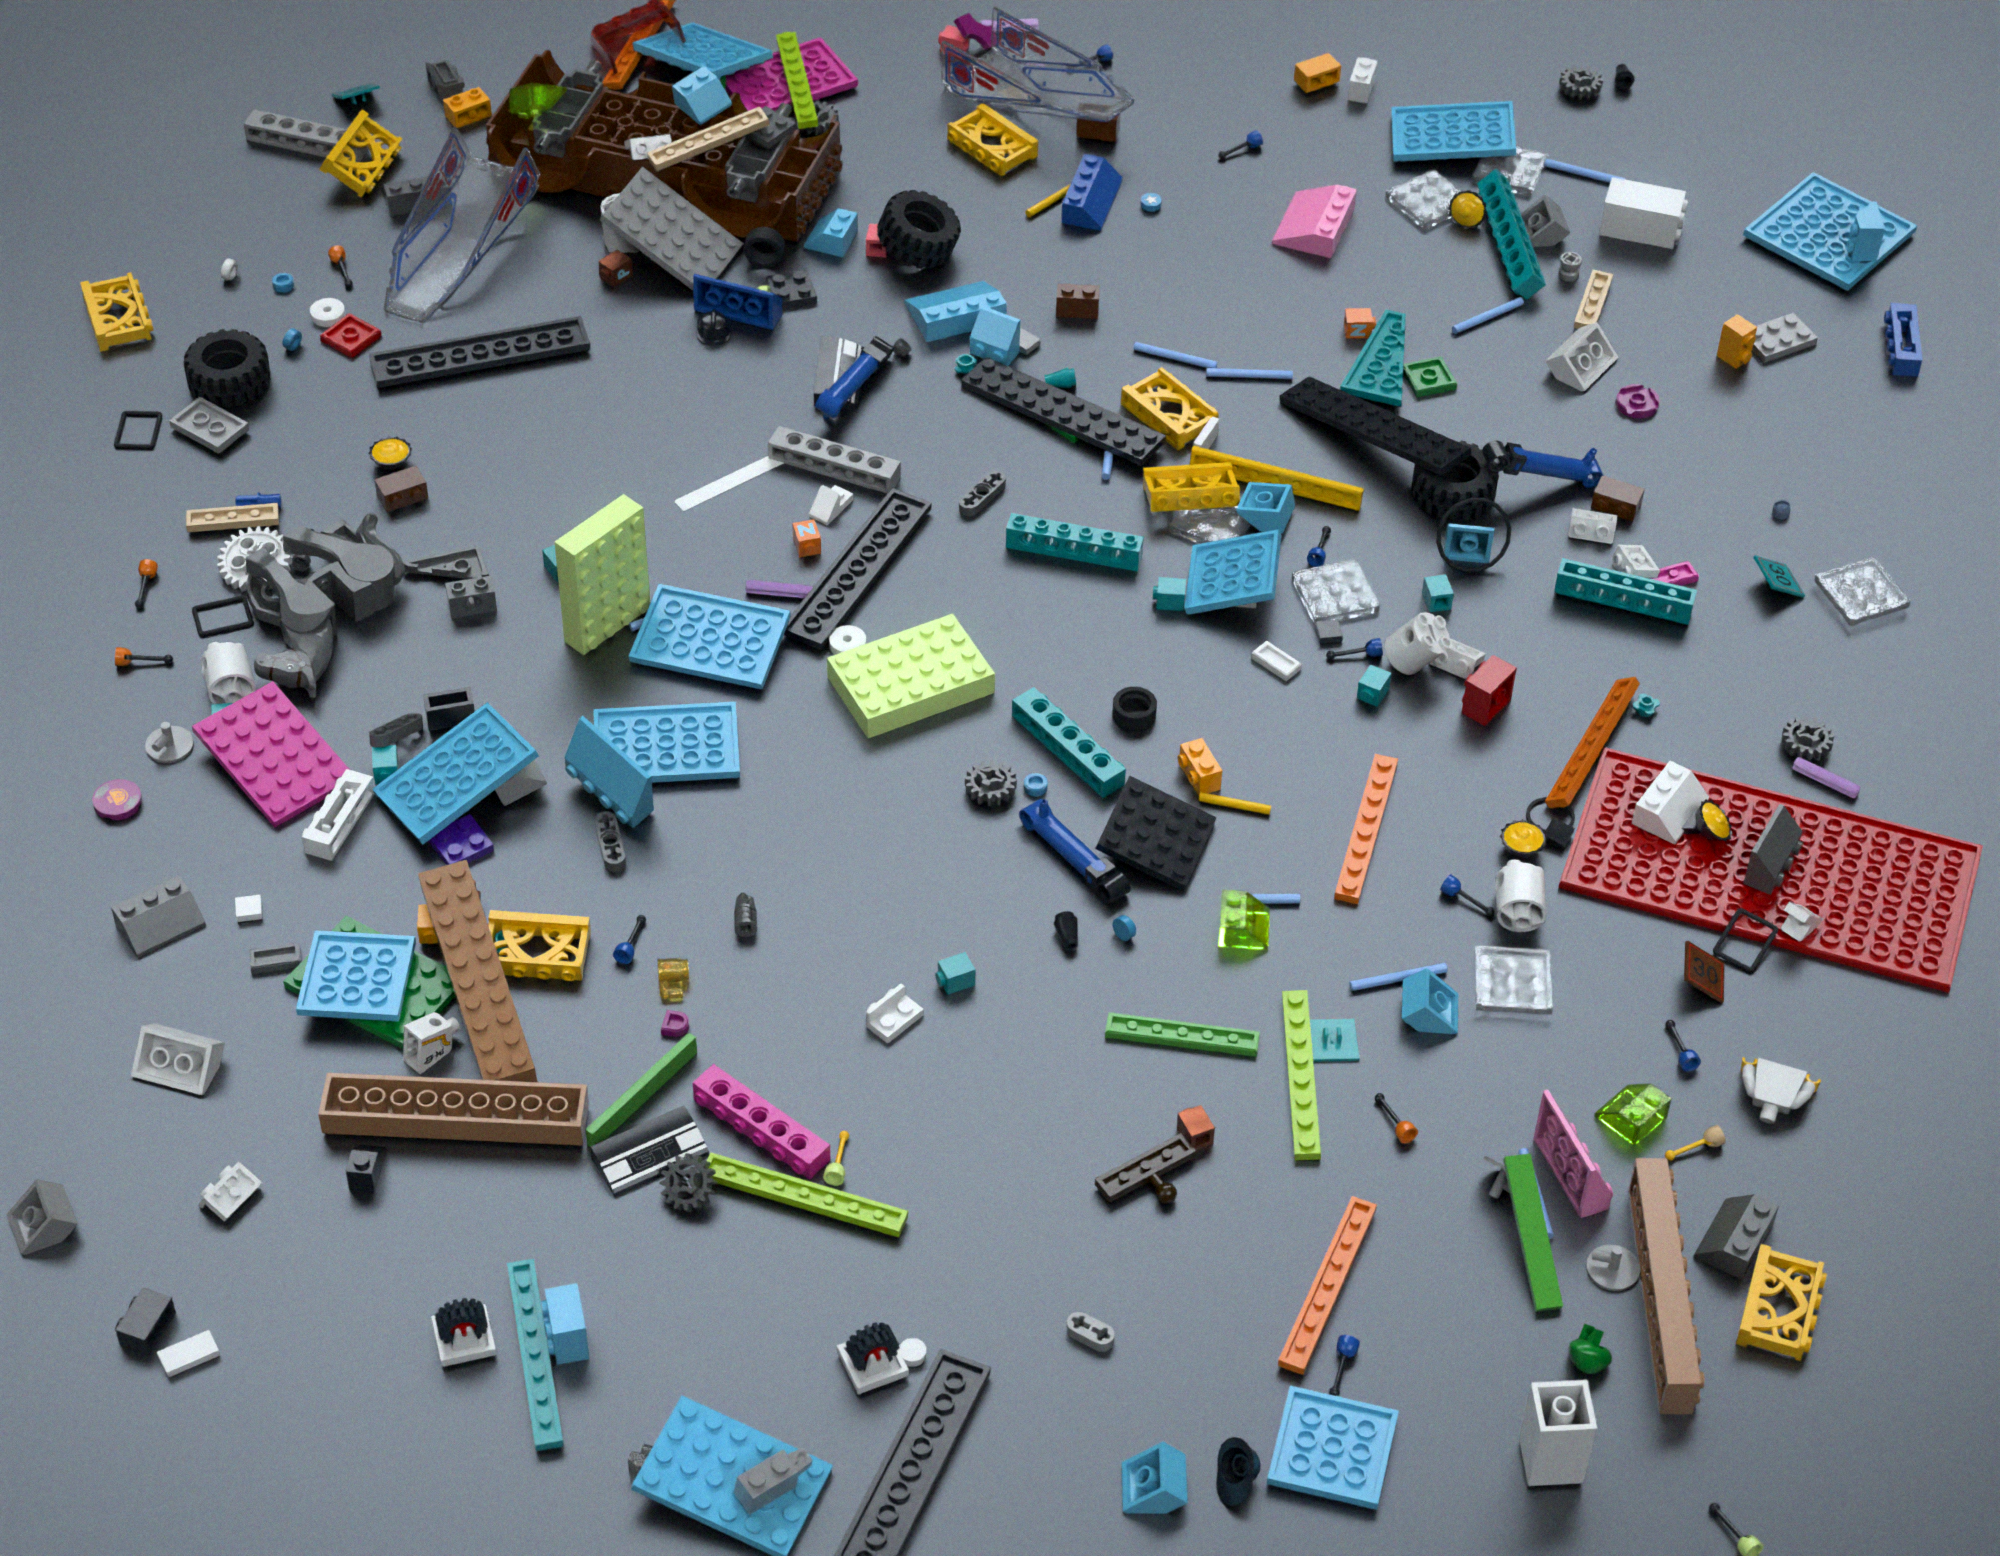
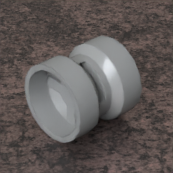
(1569, 266)

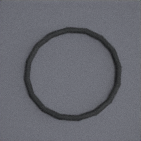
(1451, 510)

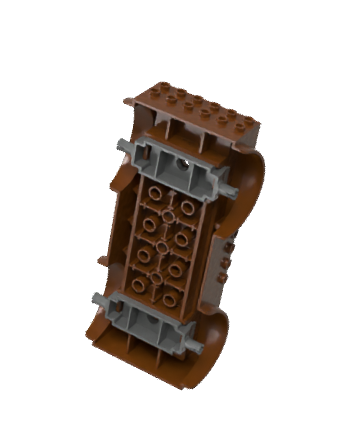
(733, 184)

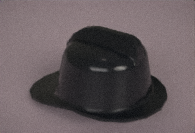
(713, 328)
(1236, 1470)

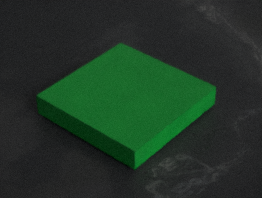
(1429, 376)

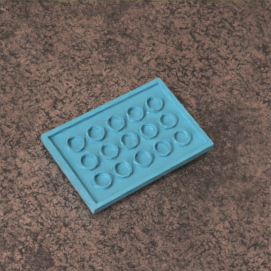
(703, 47)
(1453, 131)
(710, 636)
(676, 740)
(455, 773)
(697, 1470)

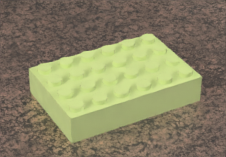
(603, 574)
(910, 675)

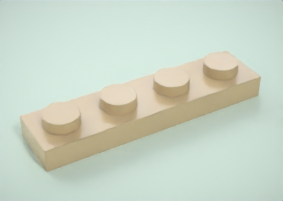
(1593, 298)
(232, 517)

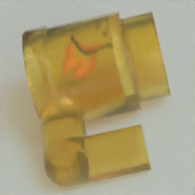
(671, 971)

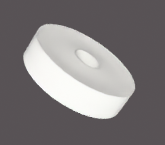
(327, 312)
(846, 638)

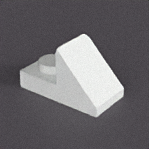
(830, 503)
(1800, 921)

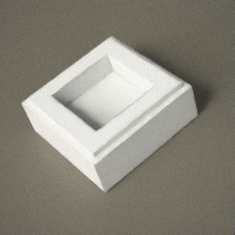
(248, 908)

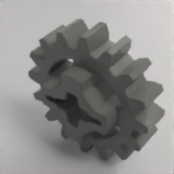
(1580, 82)
(824, 116)
(1807, 738)
(990, 782)
(699, 1180)

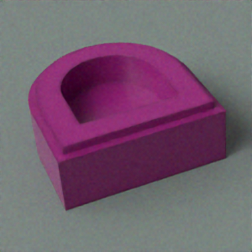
(675, 1024)

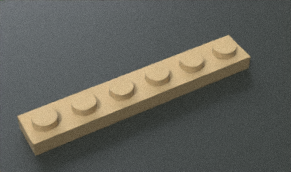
(708, 138)

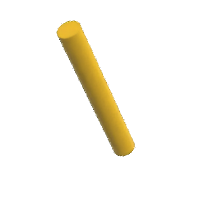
(1047, 202)
(1235, 803)

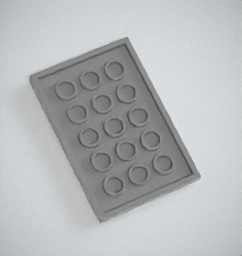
(670, 229)

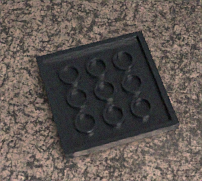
(1156, 833)

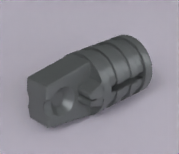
(745, 915)

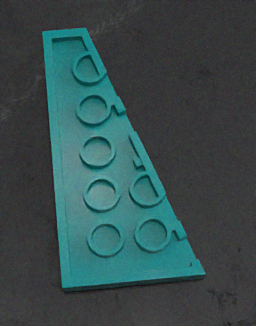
(1379, 366)

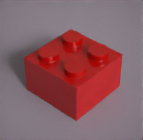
(1488, 690)

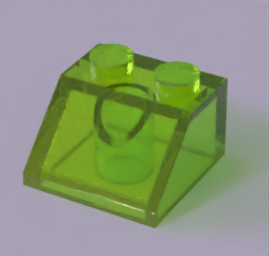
(534, 99)
(1243, 921)
(1635, 1111)

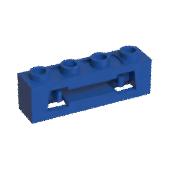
(1897, 319)

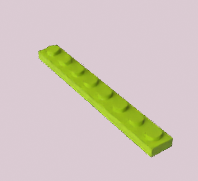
(796, 80)
(1301, 1075)
(808, 1195)

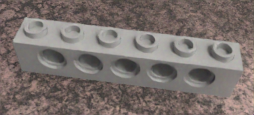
(296, 134)
(834, 459)

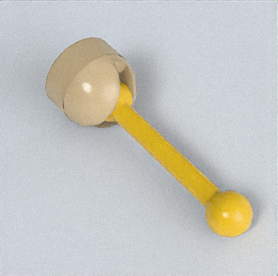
(1712, 1137)

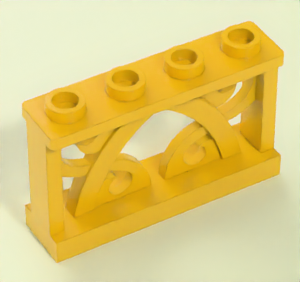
(992, 124)
(337, 163)
(116, 333)
(1172, 391)
(1177, 487)
(546, 965)
(1752, 1321)

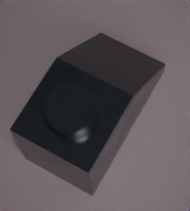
(365, 1167)

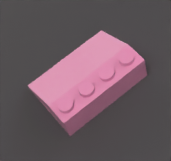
(1316, 219)
(1570, 1160)

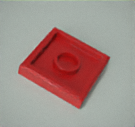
(350, 335)

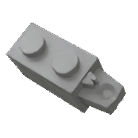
(771, 1479)

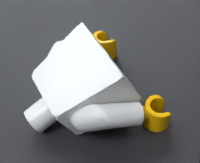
(1776, 1087)

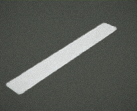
(726, 483)

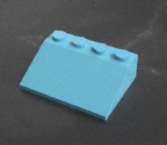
(953, 309)
(609, 774)

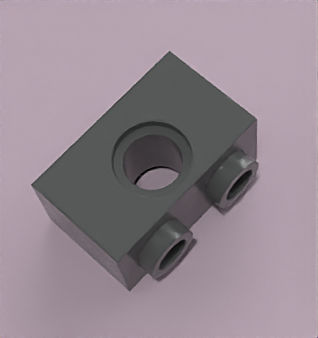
(471, 597)

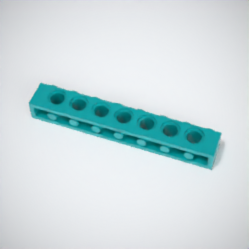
(1511, 235)

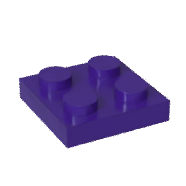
(461, 841)

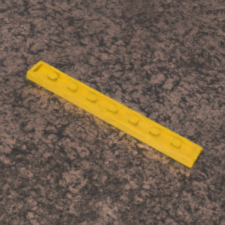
(1302, 484)

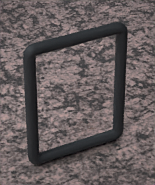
(145, 413)
(226, 628)
(1729, 927)

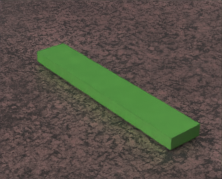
(1182, 1034)
(641, 1090)
(1533, 1232)

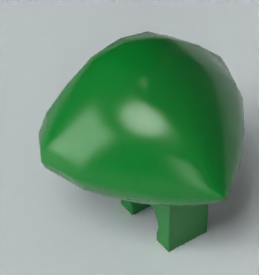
(1587, 1353)

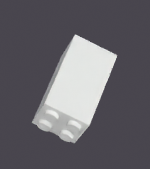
(1643, 213)
(1557, 1432)

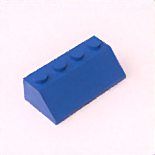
(1091, 193)
(737, 301)

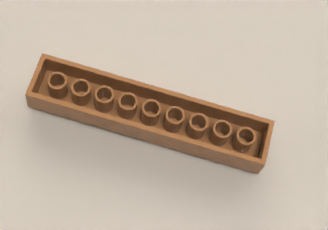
(476, 974)
(454, 1109)
(1665, 1287)

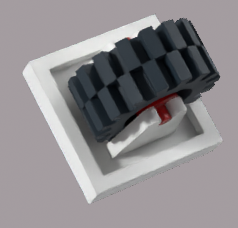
(463, 1332)
(872, 1357)

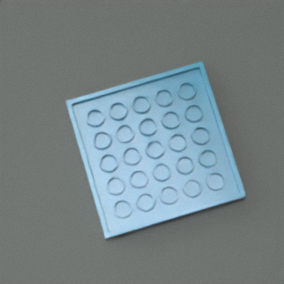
(1814, 226)

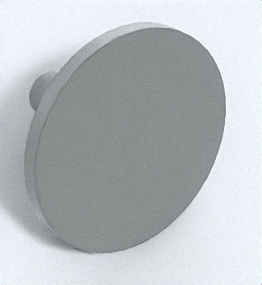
(169, 743)
(1501, 1182)
(1613, 1267)

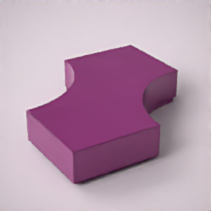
(972, 29)

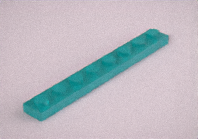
(535, 1355)

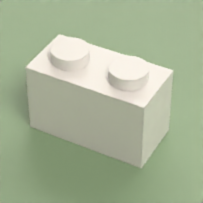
(1362, 80)

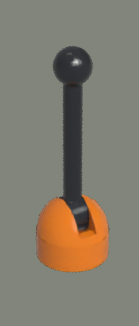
(338, 256)
(147, 570)
(124, 657)
(1404, 1130)

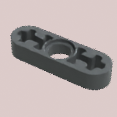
(980, 501)
(396, 730)
(612, 833)

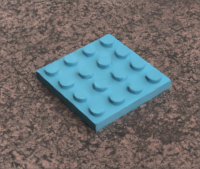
(1233, 572)
(356, 975)
(1332, 1447)

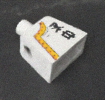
(428, 1040)

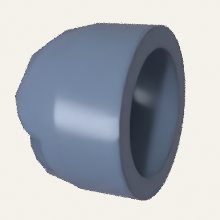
(1781, 509)

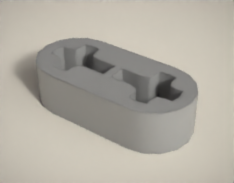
(1090, 1331)

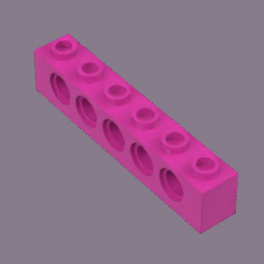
(761, 1122)

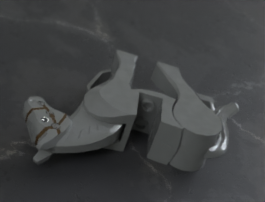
(357, 580)

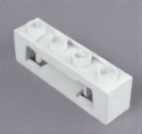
(319, 836)

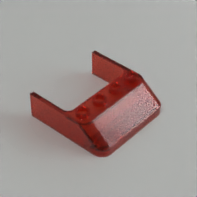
(630, 22)

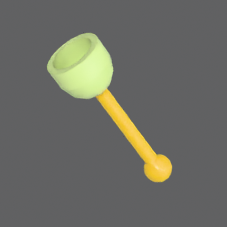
(835, 1172)

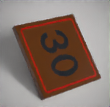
(1704, 971)

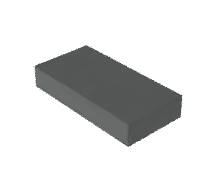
(275, 958)

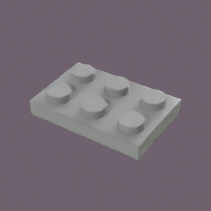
(1782, 337)
(209, 425)

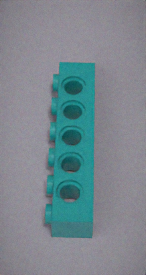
(1074, 542)
(1625, 591)
(1068, 742)

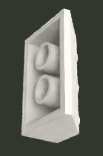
(1582, 357)
(1669, 802)
(176, 1058)

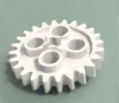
(233, 562)

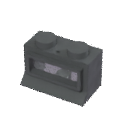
(445, 79)

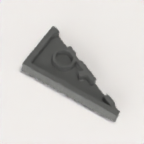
(458, 563)

